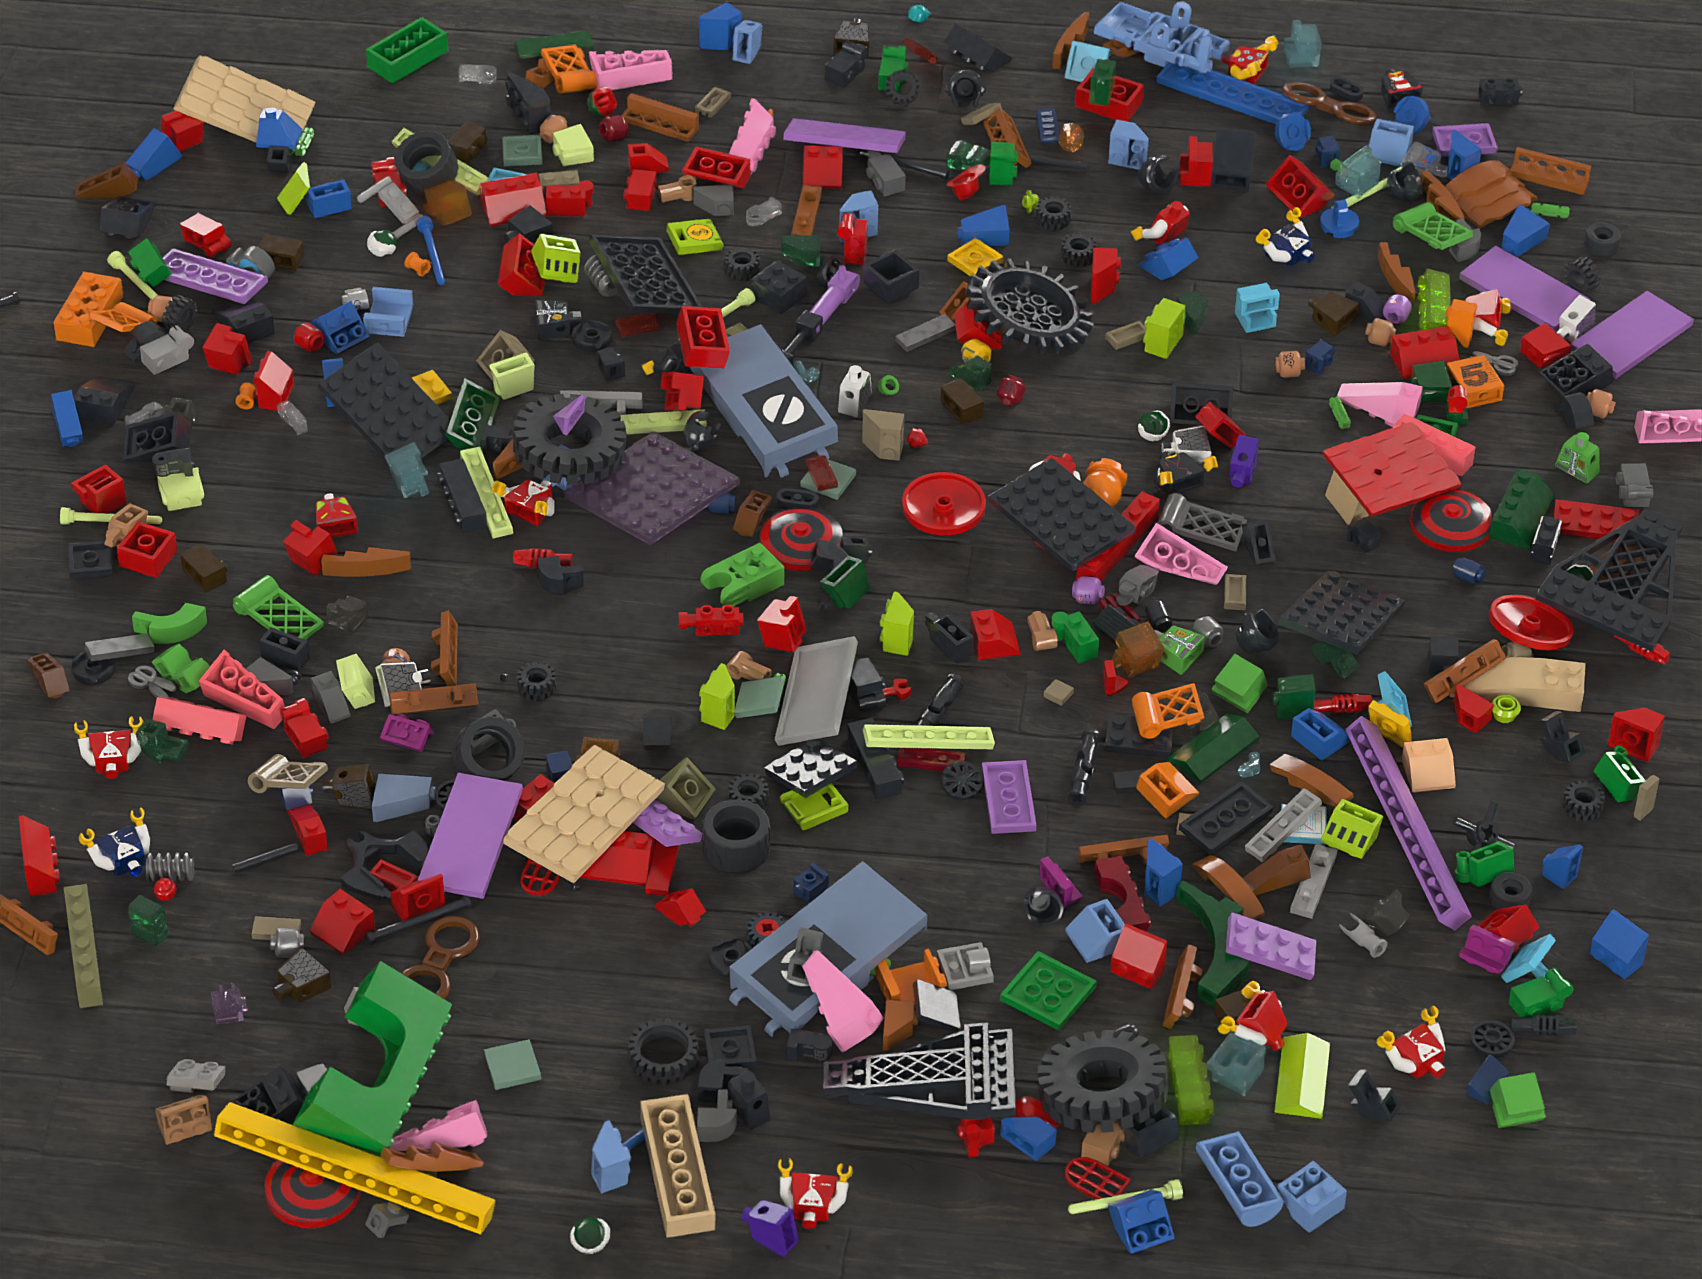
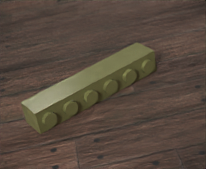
(83, 946)

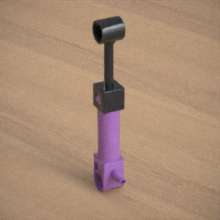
(811, 322)

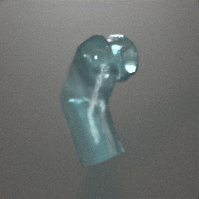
(811, 374)
(1252, 767)

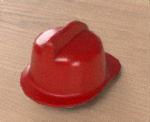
(967, 182)

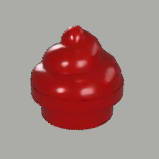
(916, 438)
(165, 889)

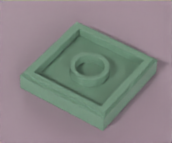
(522, 150)
(843, 475)
(759, 697)
(512, 1064)

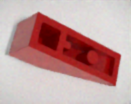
(309, 829)

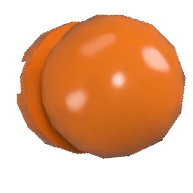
(1106, 480)

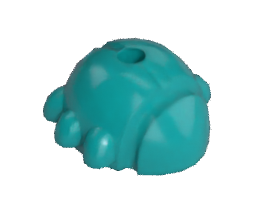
(918, 13)

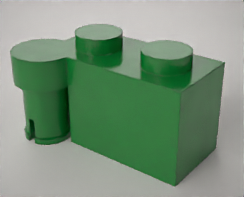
(892, 60)
(1002, 162)
(149, 262)
(1076, 635)
(1619, 775)
(1484, 864)
(1540, 995)

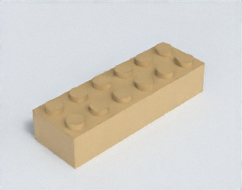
(677, 1166)

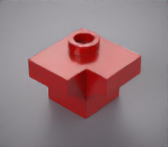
(975, 1134)

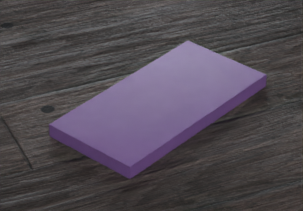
(844, 135)
(1527, 288)
(1635, 332)
(471, 833)

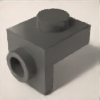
(385, 1215)

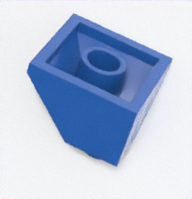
(277, 129)

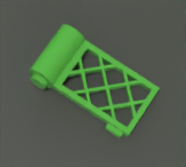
(1424, 217)
(264, 592)

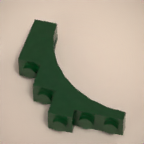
(1226, 970)

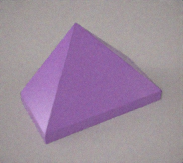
(570, 414)

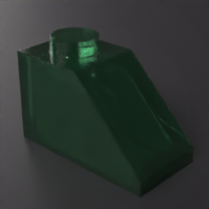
(801, 249)
(1195, 310)
(973, 371)

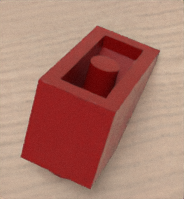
(681, 907)

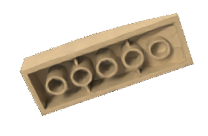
(1533, 682)

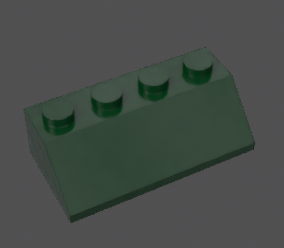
(1521, 509)

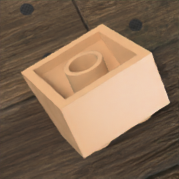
(1429, 765)

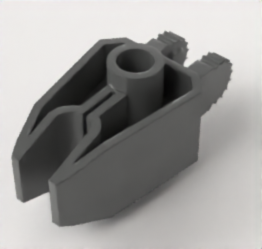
(1137, 585)

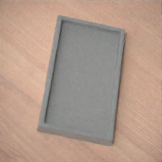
(816, 691)

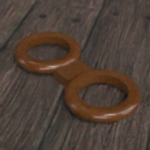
(1329, 105)
(439, 958)

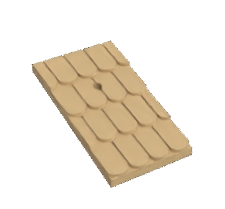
(236, 99)
(583, 813)

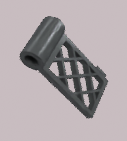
(1177, 510)

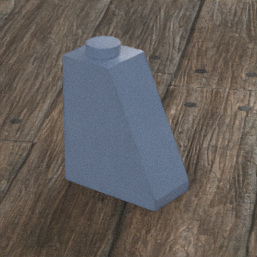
(401, 796)

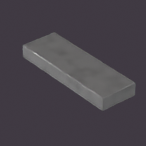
(925, 333)
(119, 647)

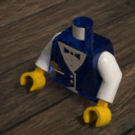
(1288, 244)
(122, 849)

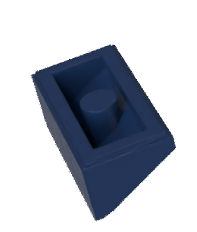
(1485, 1078)

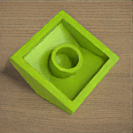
(295, 189)

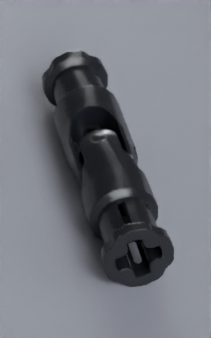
(942, 700)
(1083, 767)

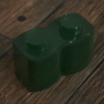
(964, 156)
(148, 920)

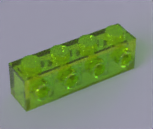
(1434, 299)
(1189, 1080)

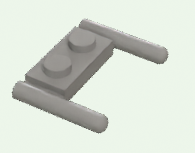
(397, 203)

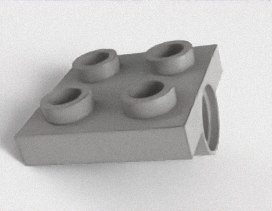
(965, 966)
(191, 1075)

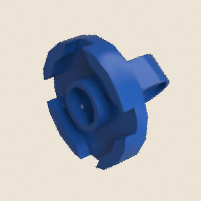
(1412, 112)
(1292, 131)
(1339, 220)

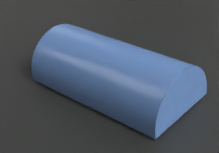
(1240, 1178)

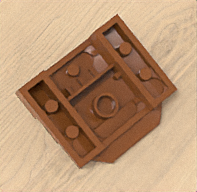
(1488, 192)

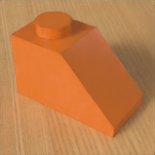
(1461, 320)

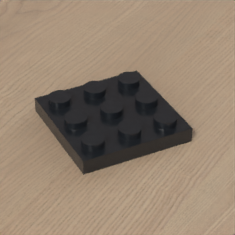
(810, 767)

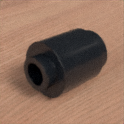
(1159, 616)

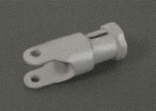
(1365, 936)

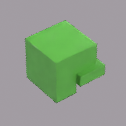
(1240, 683)
(1517, 1100)

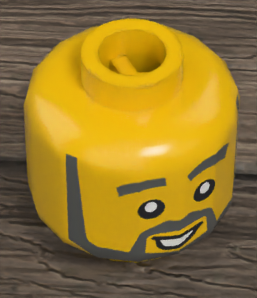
(976, 347)

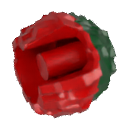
(602, 101)

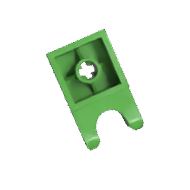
(745, 575)

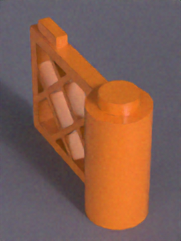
(572, 79)
(122, 317)
(1149, 714)

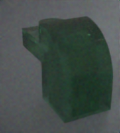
(1342, 660)
(156, 743)

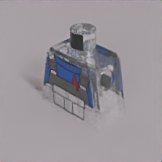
(1425, 159)

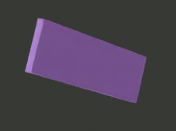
(213, 276)

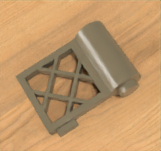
(284, 774)

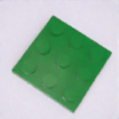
(1048, 990)

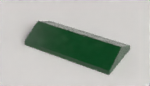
(532, 47)
(471, 414)
(1214, 747)

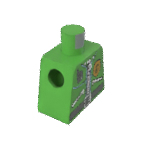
(1579, 458)
(1181, 648)

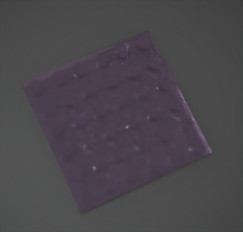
(654, 488)

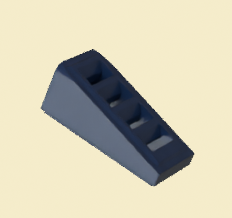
(1047, 125)

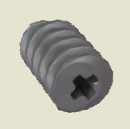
(598, 275)
(171, 867)

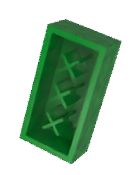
(407, 50)

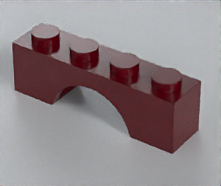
(1114, 878)

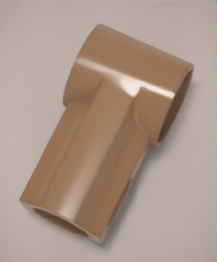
(677, 190)
(1042, 635)
(743, 666)

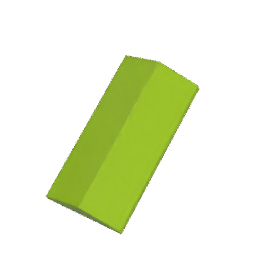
(1302, 1076)

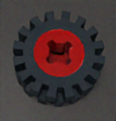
(762, 927)

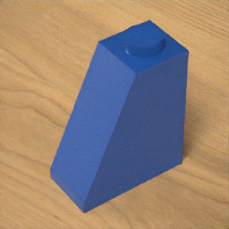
(153, 155)
(988, 227)
(1524, 232)
(66, 418)

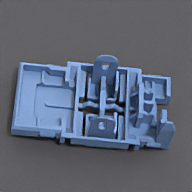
(1143, 31)

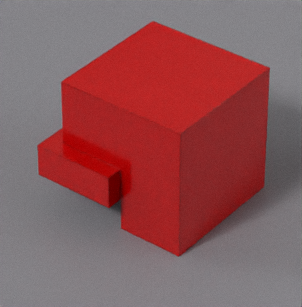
(182, 129)
(1197, 164)
(226, 350)
(683, 391)
(101, 490)
(308, 546)
(782, 625)

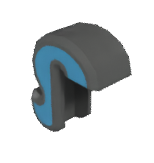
(252, 258)

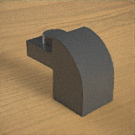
(1468, 248)
(807, 943)
(718, 1122)

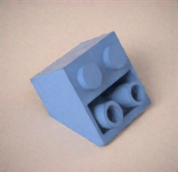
(1390, 141)
(1128, 145)
(864, 207)
(1096, 930)
(610, 1159)
(1312, 1196)

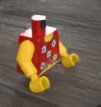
(1249, 63)

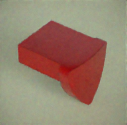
(1112, 683)

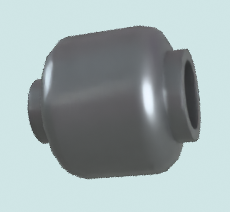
(1210, 629)
(286, 942)

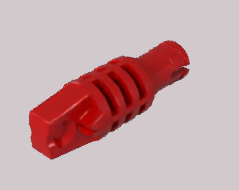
(530, 557)
(1658, 654)
(1343, 704)

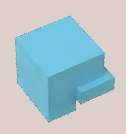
(1257, 307)

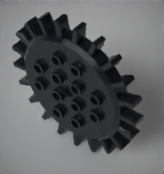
(1009, 292)

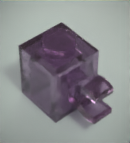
(228, 1005)

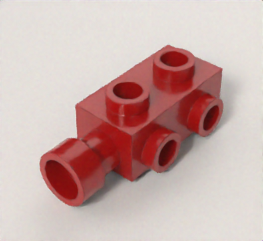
(713, 620)

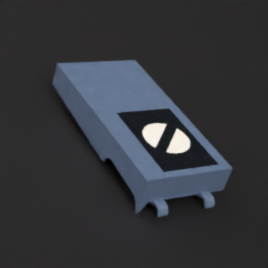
(768, 402)
(860, 925)

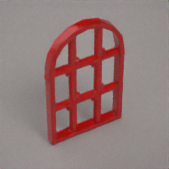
(545, 880)
(1089, 1170)

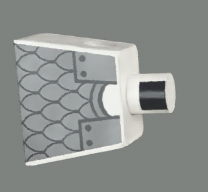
(1577, 319)
(857, 383)
(1190, 441)
(400, 677)

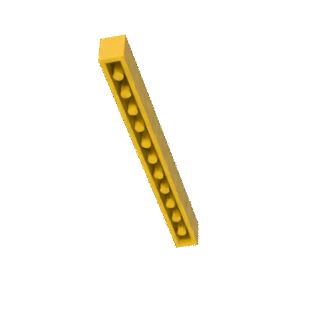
(354, 1168)

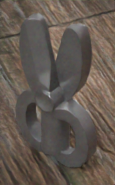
(1499, 363)
(154, 683)

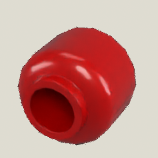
(309, 337)

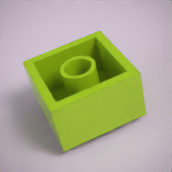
(1164, 328)

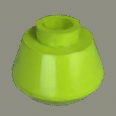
(1505, 708)

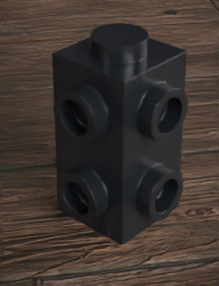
(1499, 91)

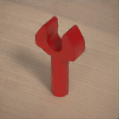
(897, 689)

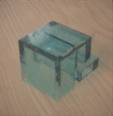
(1303, 46)
(1359, 173)
(408, 470)
(1237, 1063)

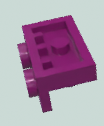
(405, 732)
(1056, 880)
(1487, 950)

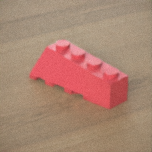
(1455, 452)
(241, 690)
(199, 719)

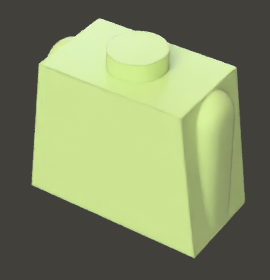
(573, 146)
(513, 376)
(181, 491)
(356, 681)

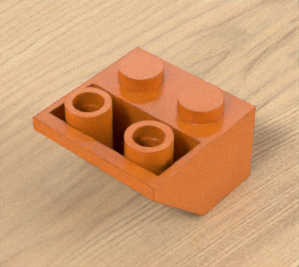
(1165, 788)

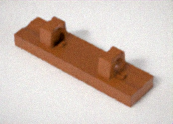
(807, 210)
(447, 639)
(1465, 670)
(433, 699)
(1119, 848)
(26, 926)
(1185, 972)

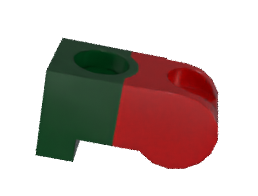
(1456, 405)

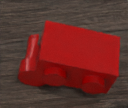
(385, 169)
(569, 199)
(205, 234)
(855, 239)
(304, 728)

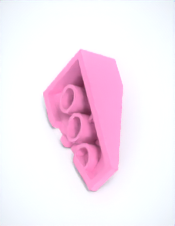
(1383, 400)
(1174, 555)
(845, 1006)
(457, 1129)

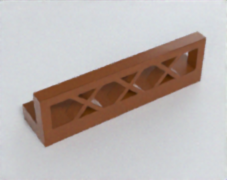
(663, 115)
(1009, 134)
(1550, 175)

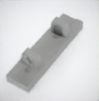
(617, 400)
(1283, 825)
(1311, 889)

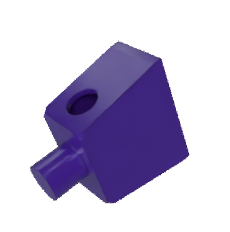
(1240, 468)
(772, 1226)

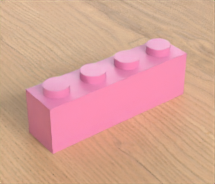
(630, 68)
(754, 135)
(1669, 426)

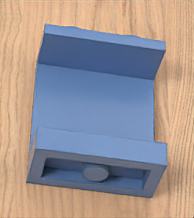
(389, 312)

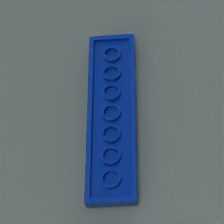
(1229, 92)

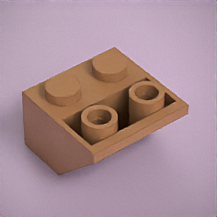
(184, 1119)

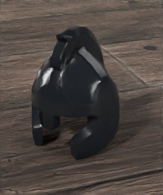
(696, 435)
(1042, 906)

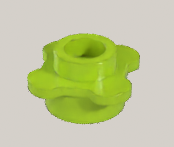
(1030, 201)

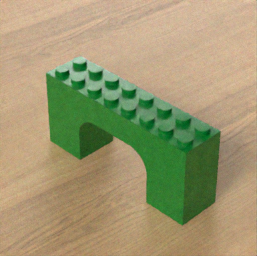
(408, 1025)

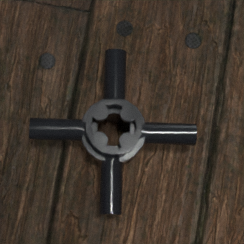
(1474, 834)

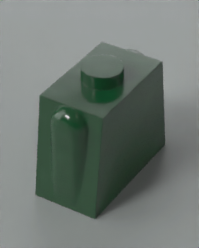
(1102, 82)
(1433, 379)
(846, 583)
(1294, 695)

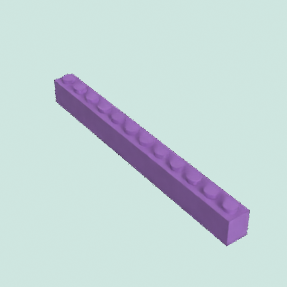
(1408, 823)

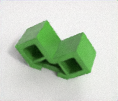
(177, 667)

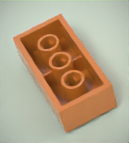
(89, 294)

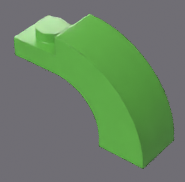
(171, 628)

